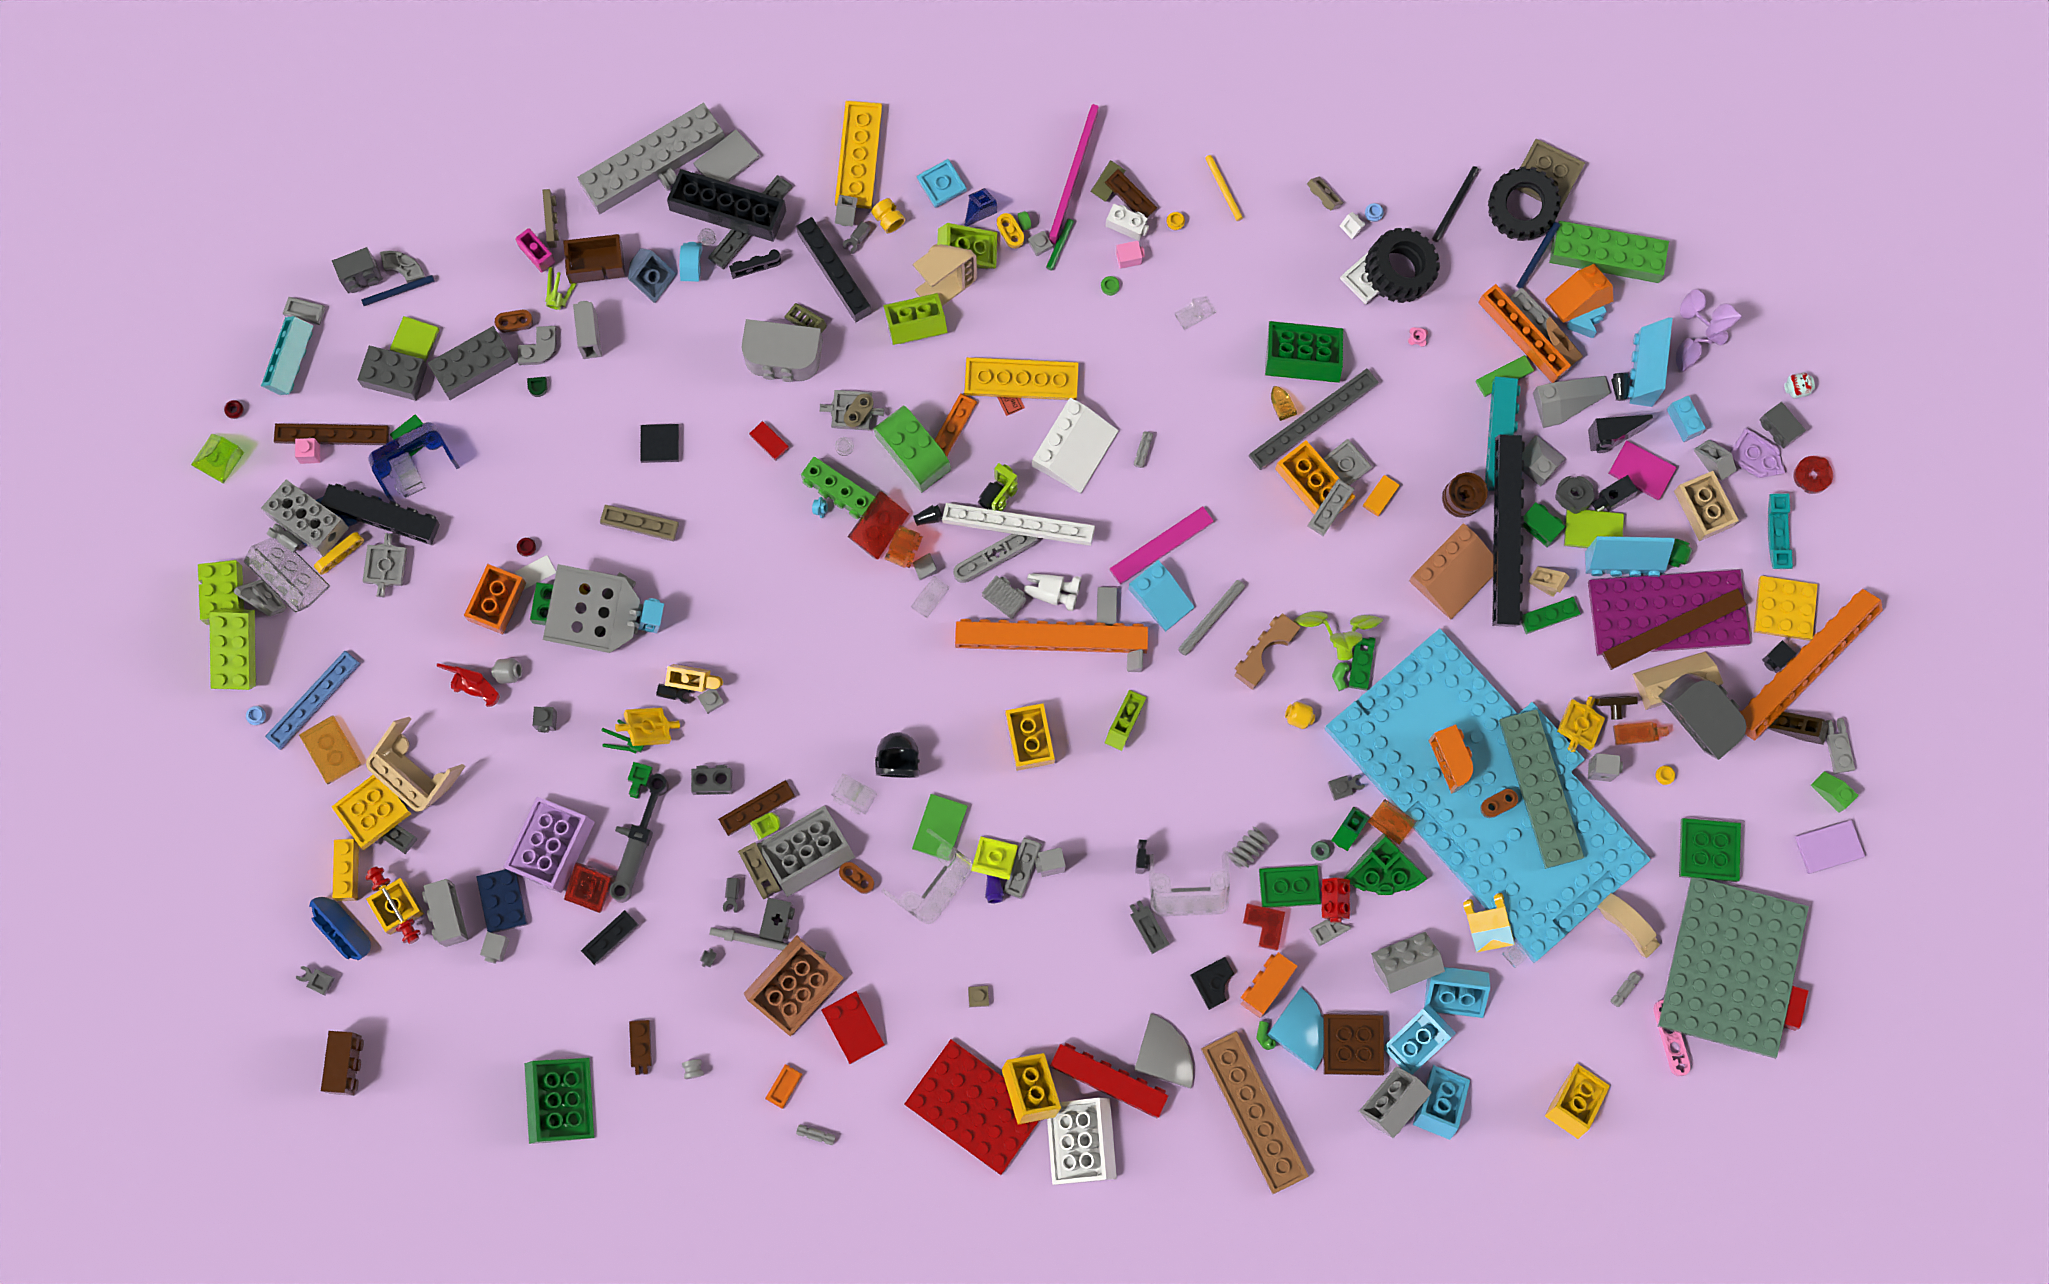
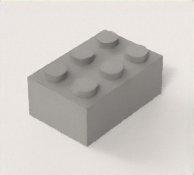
(445, 913)
(1407, 962)
(1395, 1102)

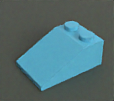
(1161, 595)
(1419, 1040)
(1445, 1104)

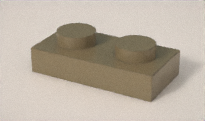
(1325, 193)

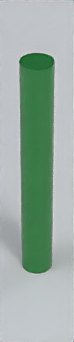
(1059, 245)

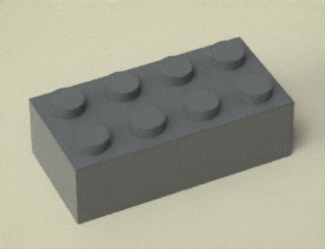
(471, 363)

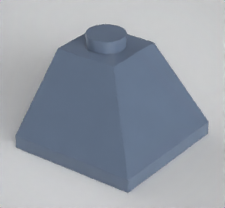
(650, 274)

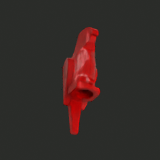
(472, 684)

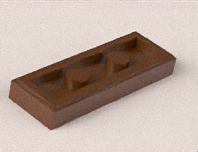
(1130, 194)

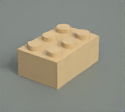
(1706, 505)

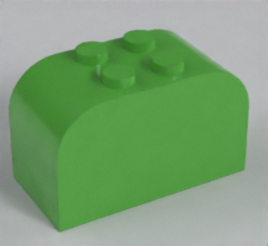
(912, 448)

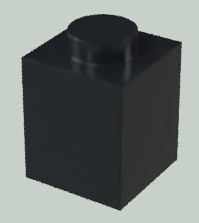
(1778, 657)

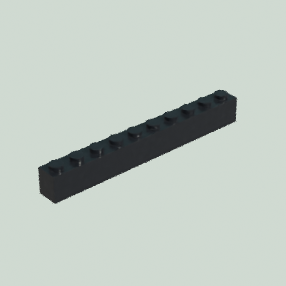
(1507, 530)

